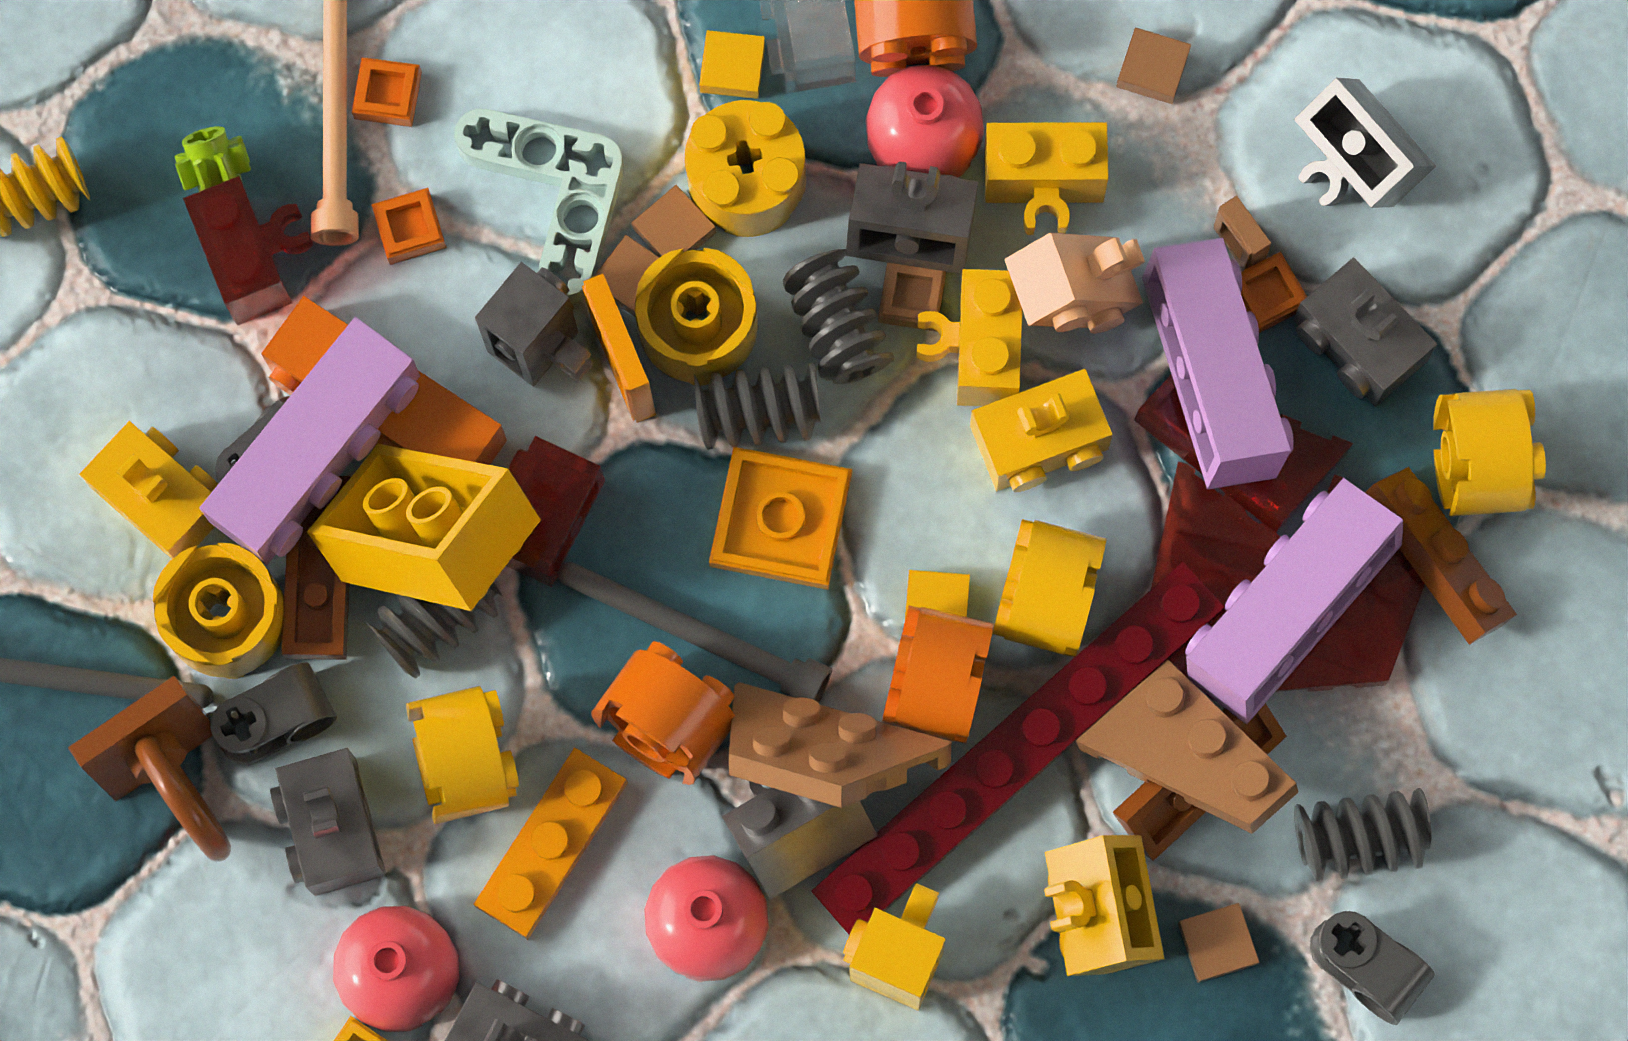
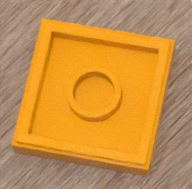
(618, 348)
(780, 518)

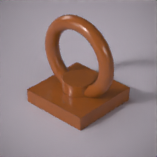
(147, 747)

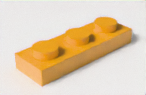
(550, 843)

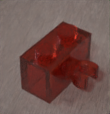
(243, 248)
(562, 494)

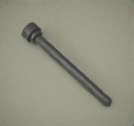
(796, 678)
(90, 681)

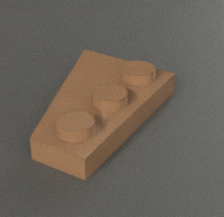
(1188, 745)

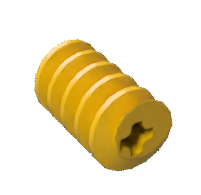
(40, 186)

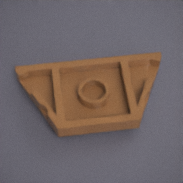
(822, 749)

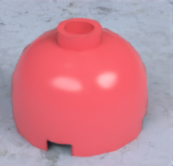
(925, 120)
(706, 918)
(396, 968)

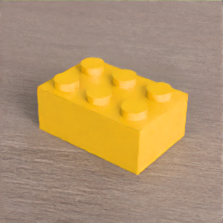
(424, 526)

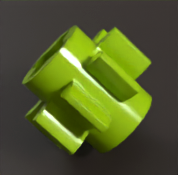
(211, 158)

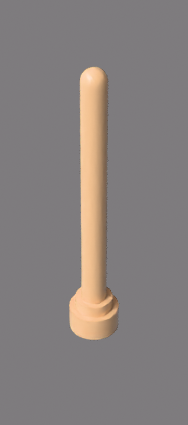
(334, 219)

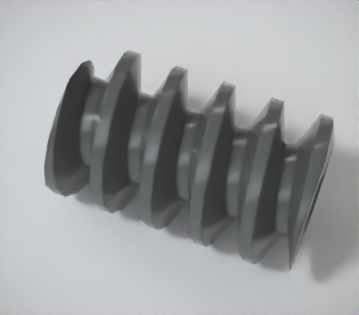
(833, 318)
(757, 406)
(423, 624)
(1364, 833)

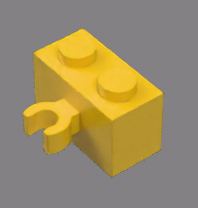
(1046, 167)
(984, 338)
(1041, 432)
(152, 489)
(1103, 905)
(897, 953)

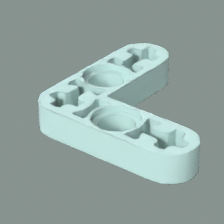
(575, 185)

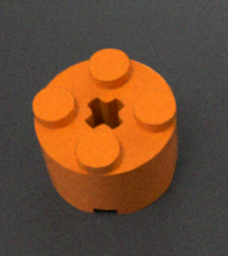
(914, 33)
(938, 673)
(666, 713)

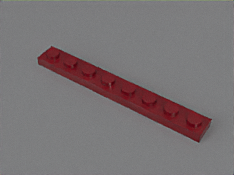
(1019, 748)

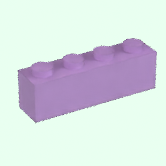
(1217, 363)
(312, 442)
(1293, 599)

